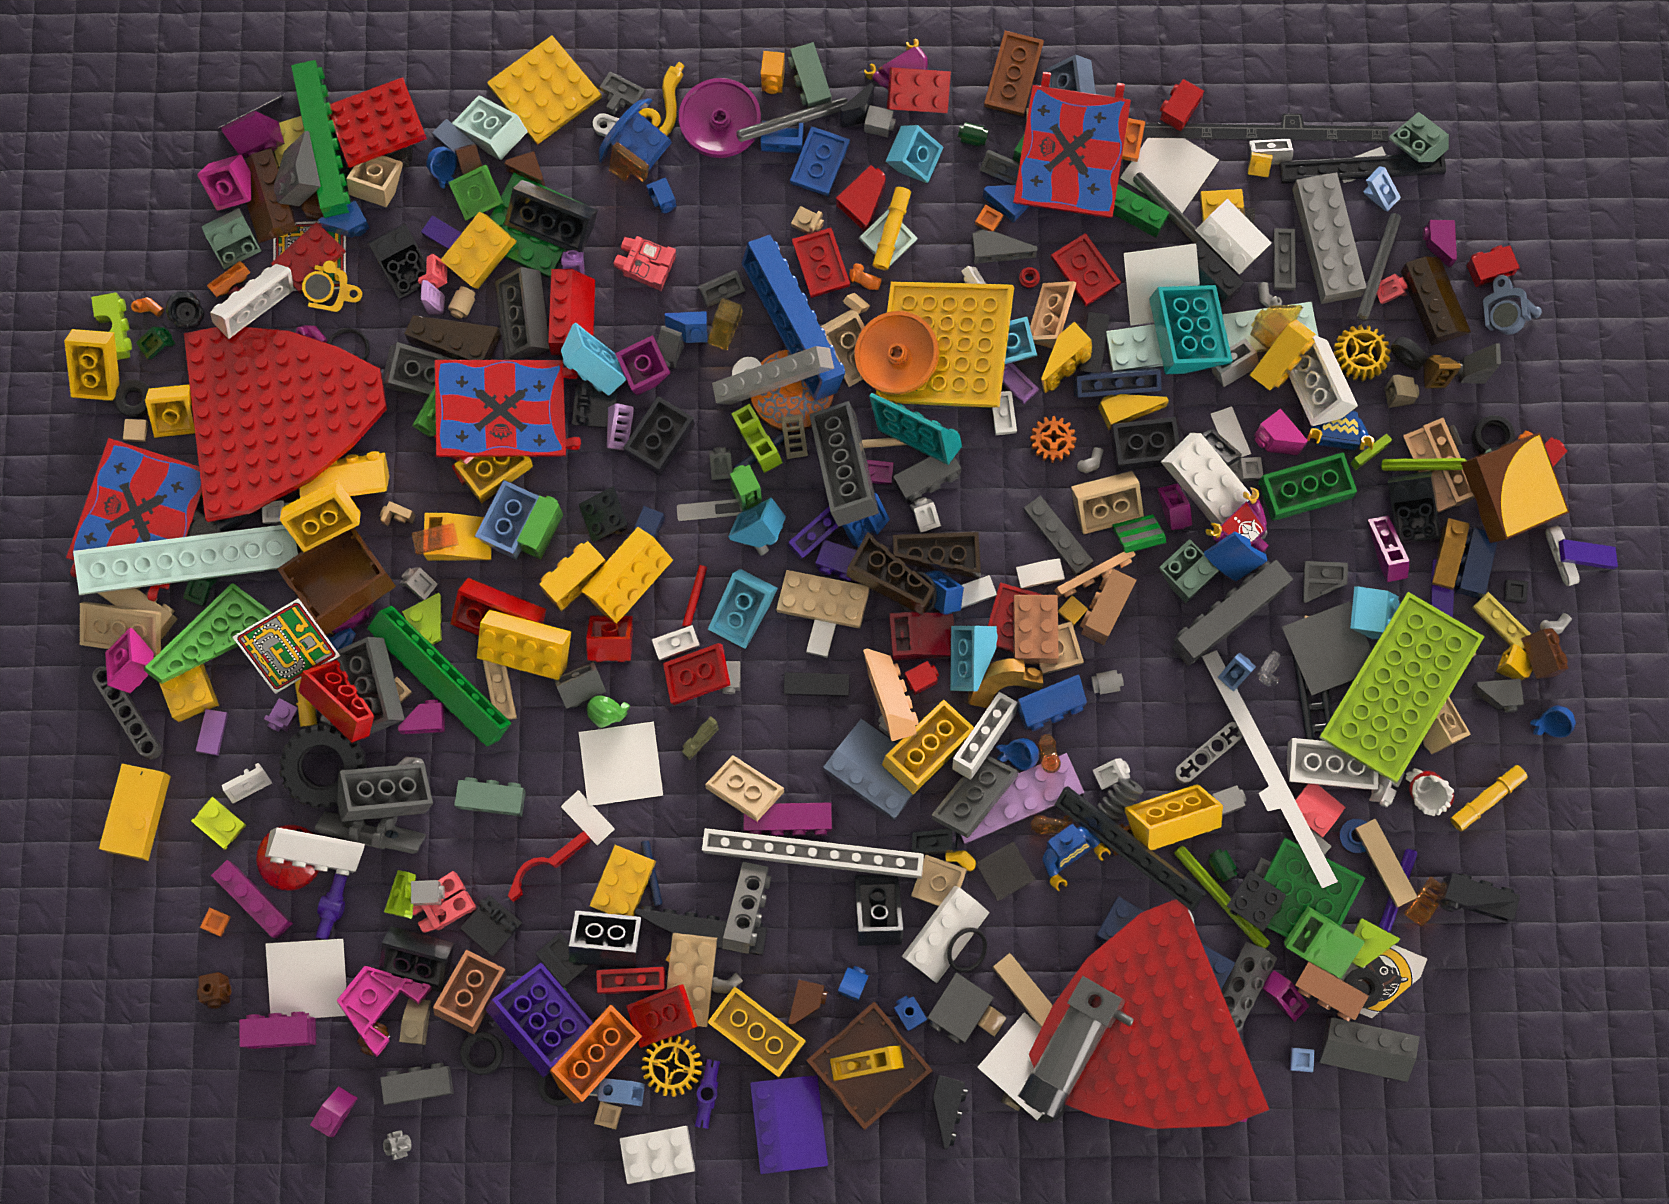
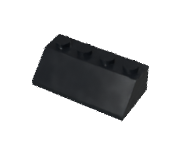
(550, 216)

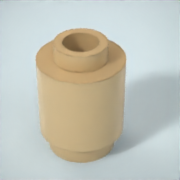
(461, 303)

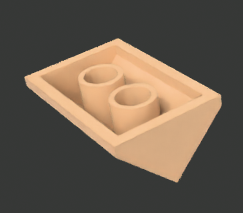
(1051, 312)

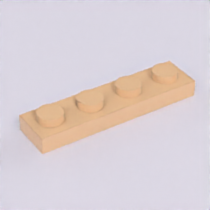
(1087, 578)

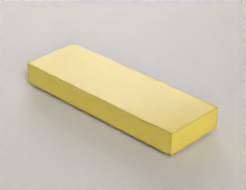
(1501, 620)

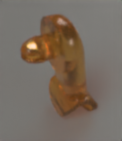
(1049, 757)
(1044, 825)

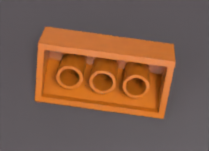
(594, 1054)

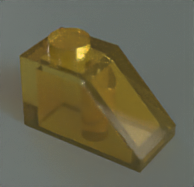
(725, 323)

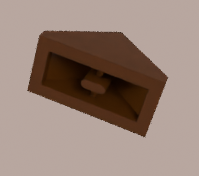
(526, 166)

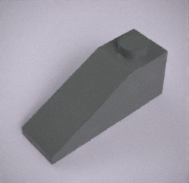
(997, 247)
(1480, 365)

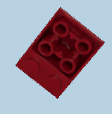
(920, 635)

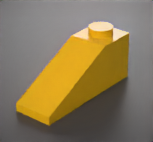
(1127, 408)
(867, 1063)

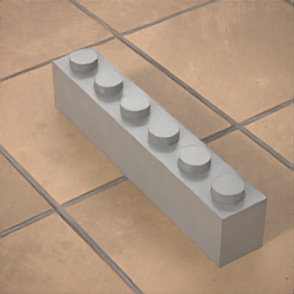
(773, 375)

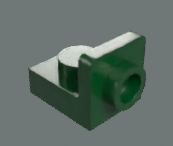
(154, 341)
(198, 590)

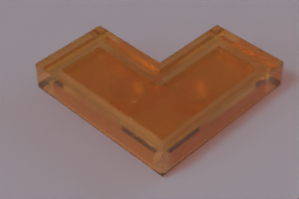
(625, 162)

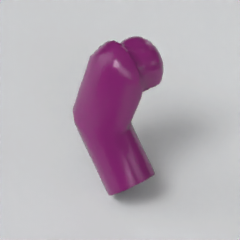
(311, 332)

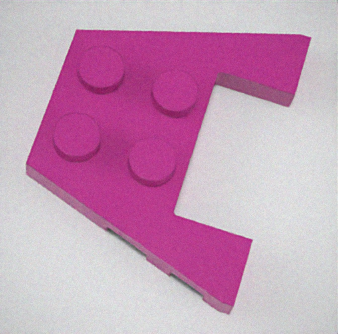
(370, 996)

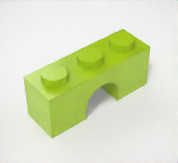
(111, 309)
(756, 438)

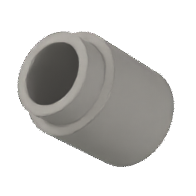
(1107, 682)

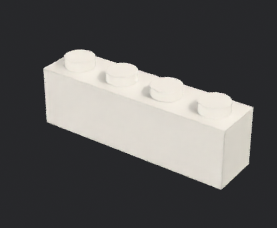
(984, 735)

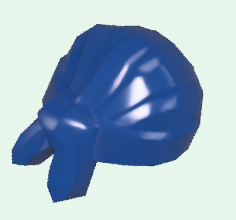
(442, 165)
(1555, 721)
(1020, 752)

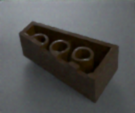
(453, 338)
(944, 552)
(889, 576)

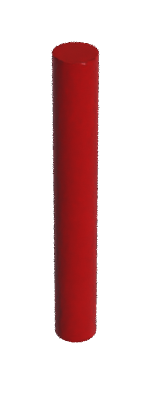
(694, 596)

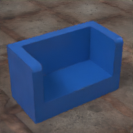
(784, 140)

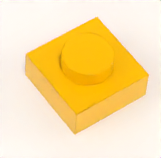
(1259, 164)

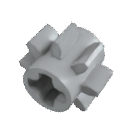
(397, 1145)

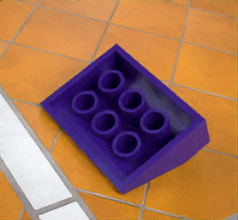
(539, 1018)
(789, 1124)

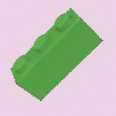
(745, 487)

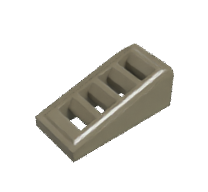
(789, 419)

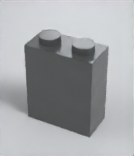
(959, 1009)

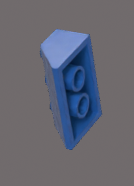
(1052, 703)

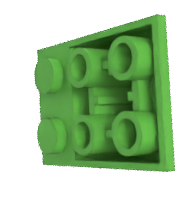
(1323, 942)

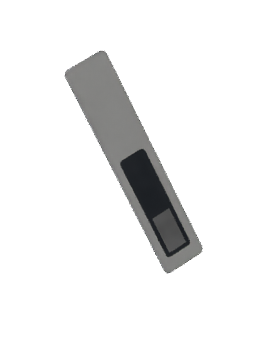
(708, 510)

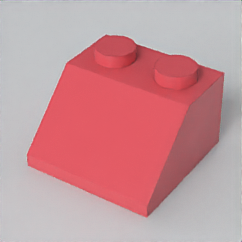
(1318, 808)

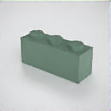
(809, 75)
(490, 797)

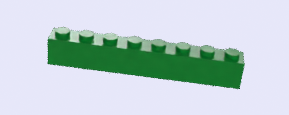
(316, 120)
(1129, 206)
(439, 676)

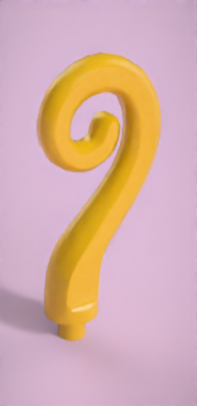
(669, 85)

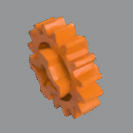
(1061, 439)

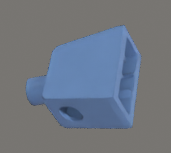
(623, 1092)

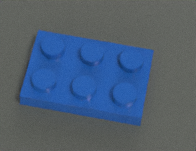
(819, 161)

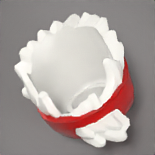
(1430, 791)

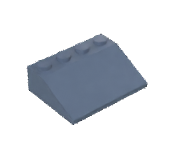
(860, 769)

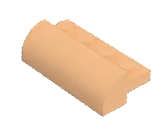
(1436, 442)

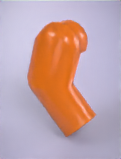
(145, 305)

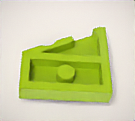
(427, 618)
(400, 896)
(1375, 944)

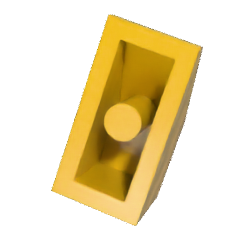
(1515, 663)

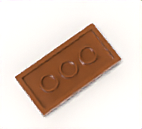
(1013, 73)

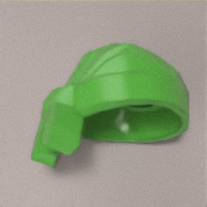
(605, 711)

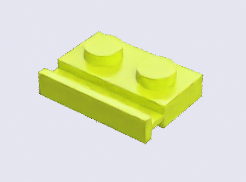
(218, 823)

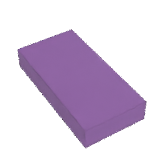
(1018, 383)
(212, 732)

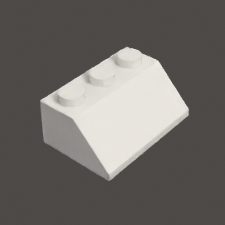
(1233, 236)

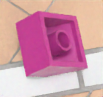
(227, 182)
(1280, 435)
(127, 661)

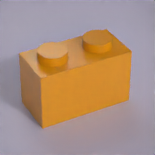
(772, 72)

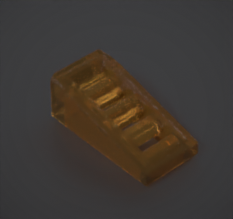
(1416, 911)

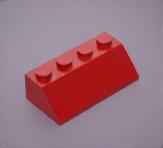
(570, 303)
(476, 599)

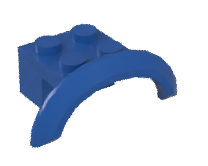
(636, 135)

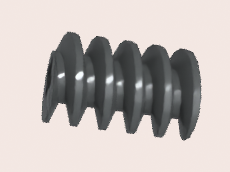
(1120, 799)

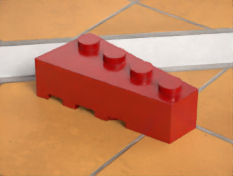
(337, 700)

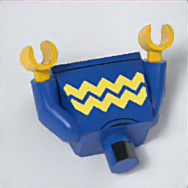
(1342, 433)
(1067, 848)

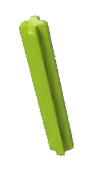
(1422, 464)

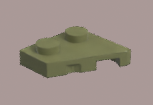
(702, 736)

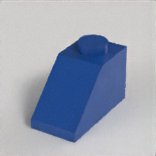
(1002, 199)
(346, 224)
(691, 325)
(948, 592)
(853, 983)

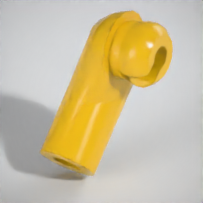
(962, 858)

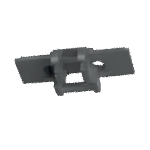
(383, 836)

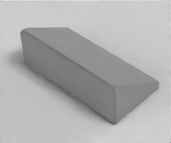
(1279, 149)

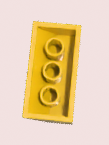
(355, 473)
(1174, 817)

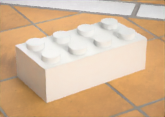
(1206, 478)

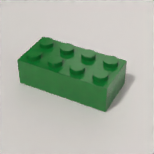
(1307, 486)

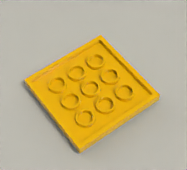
(544, 89)

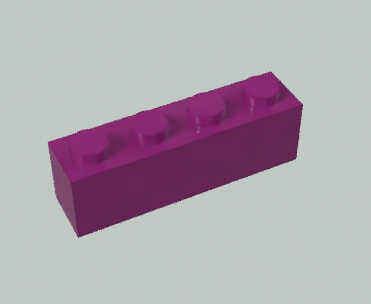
(792, 818)
(252, 899)

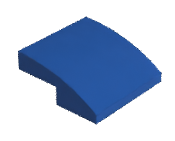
(858, 529)
(1235, 556)

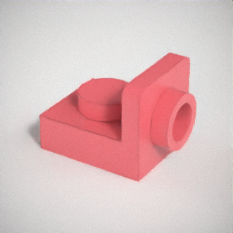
(435, 272)
(1391, 288)

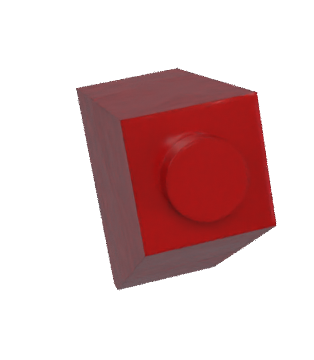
(862, 197)

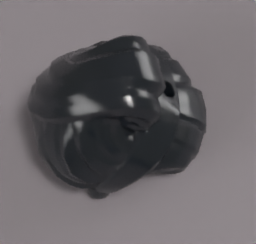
(184, 302)

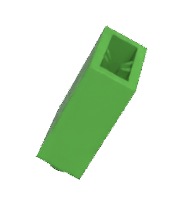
(540, 527)

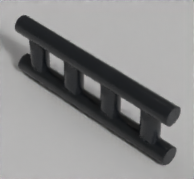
(1306, 707)

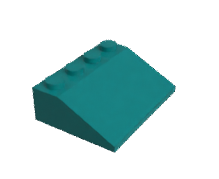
(1189, 328)
(915, 429)

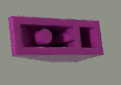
(1389, 549)

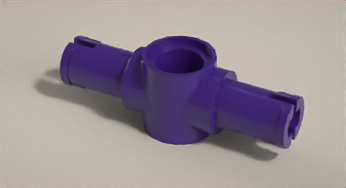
(331, 907)
(706, 1106)

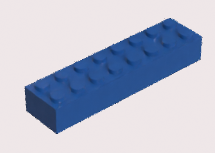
(789, 310)

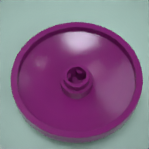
(714, 114)

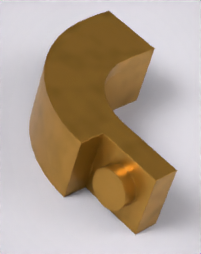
(1004, 674)

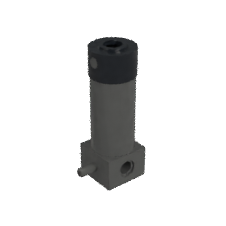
(1071, 1047)

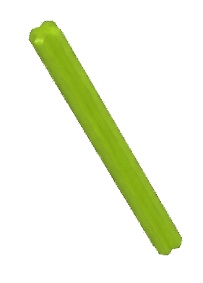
(1219, 895)

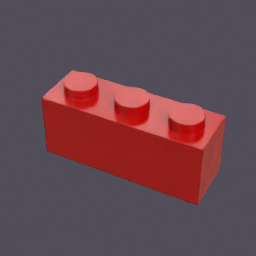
(631, 980)

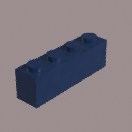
(1117, 382)

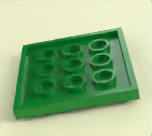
(528, 250)
(1295, 878)

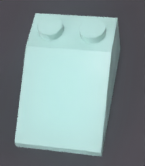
(491, 127)

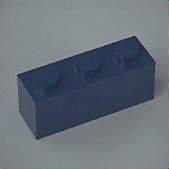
(1475, 564)

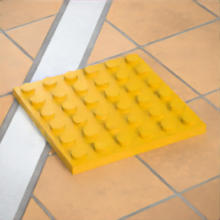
(971, 338)

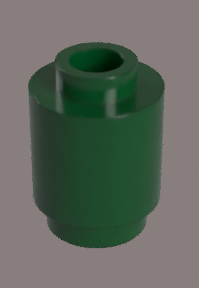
(973, 134)
(1222, 865)

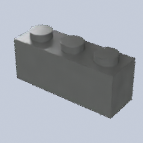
(925, 477)
(416, 1084)

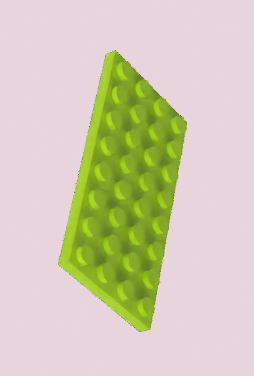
(1401, 687)

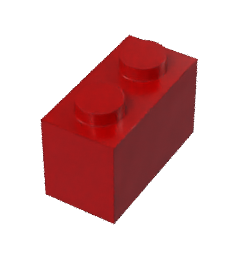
(1181, 105)
(1489, 265)

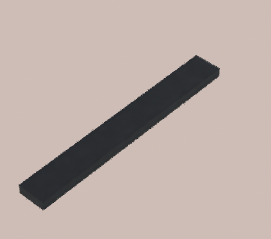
(1360, 167)
(1130, 848)

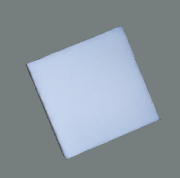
(1301, 1060)

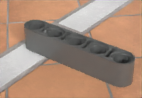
(132, 721)

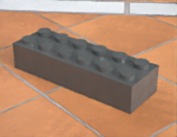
(843, 464)
(1233, 612)

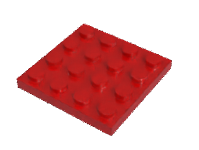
(376, 122)

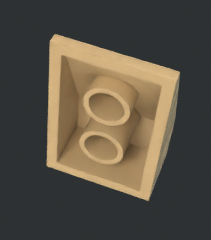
(843, 335)

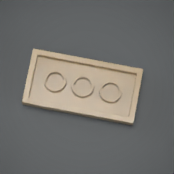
(823, 599)
(104, 624)
(693, 965)

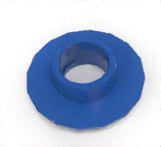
(1346, 838)

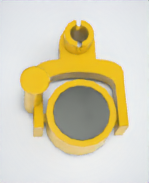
(319, 288)

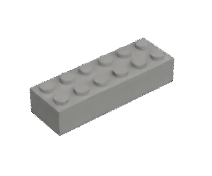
(1329, 238)

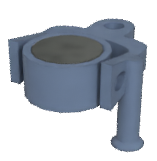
(1507, 315)

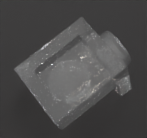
(1269, 665)

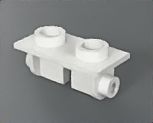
(1385, 793)

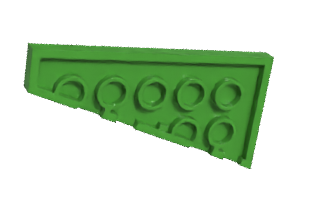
(208, 634)

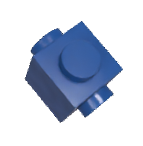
(914, 1020)

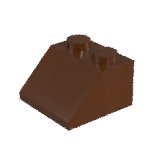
(1545, 653)

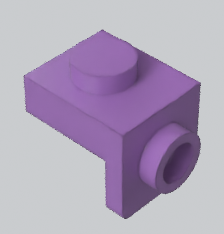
(573, 260)

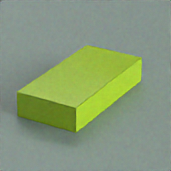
(1367, 454)

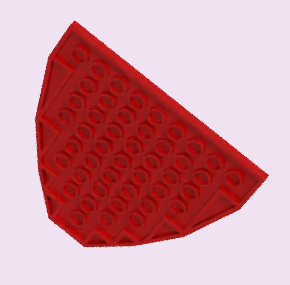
(273, 413)
(1182, 1052)

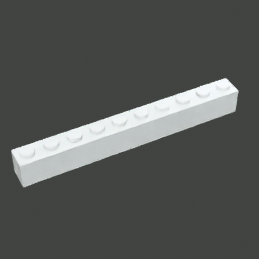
(813, 853)

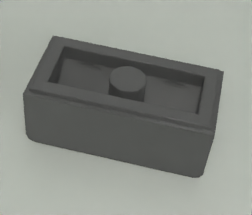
(721, 287)

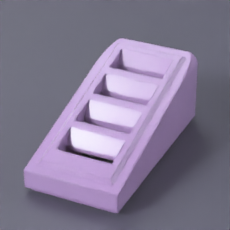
(432, 298)
(625, 427)

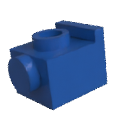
(662, 195)

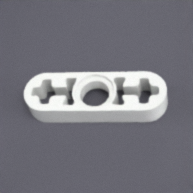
(1567, 570)

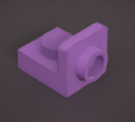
(281, 716)

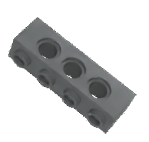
(735, 937)
(1247, 981)

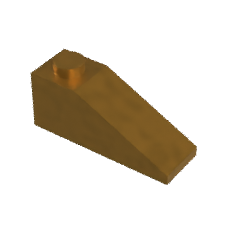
(1439, 371)
(1450, 553)

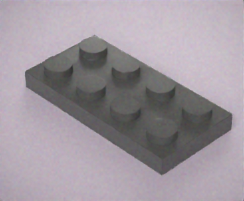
(974, 798)

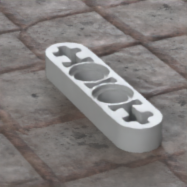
(1210, 754)

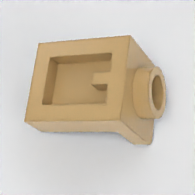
(807, 221)
(400, 514)

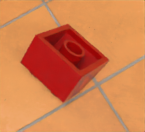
(609, 640)

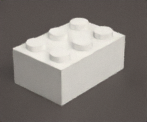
(657, 1154)

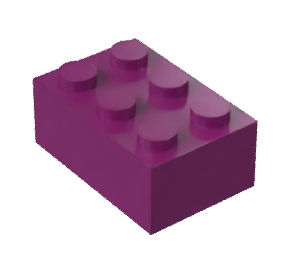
(277, 1030)

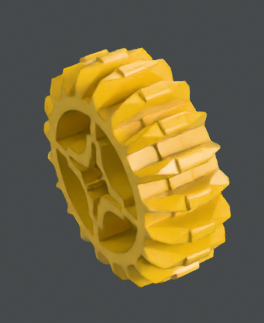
(1371, 366)
(657, 1062)

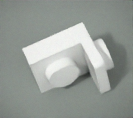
(925, 514)
(1110, 772)

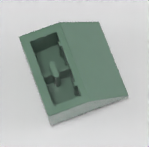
(1421, 139)
(231, 238)
(1188, 571)

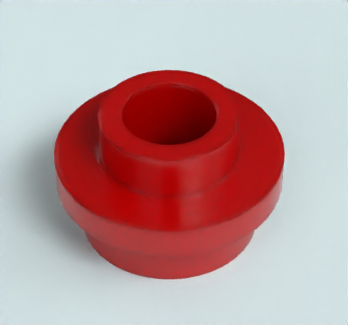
(1029, 271)

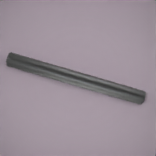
(790, 119)
(1174, 213)
(1379, 266)

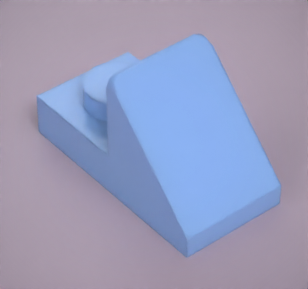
(1382, 189)

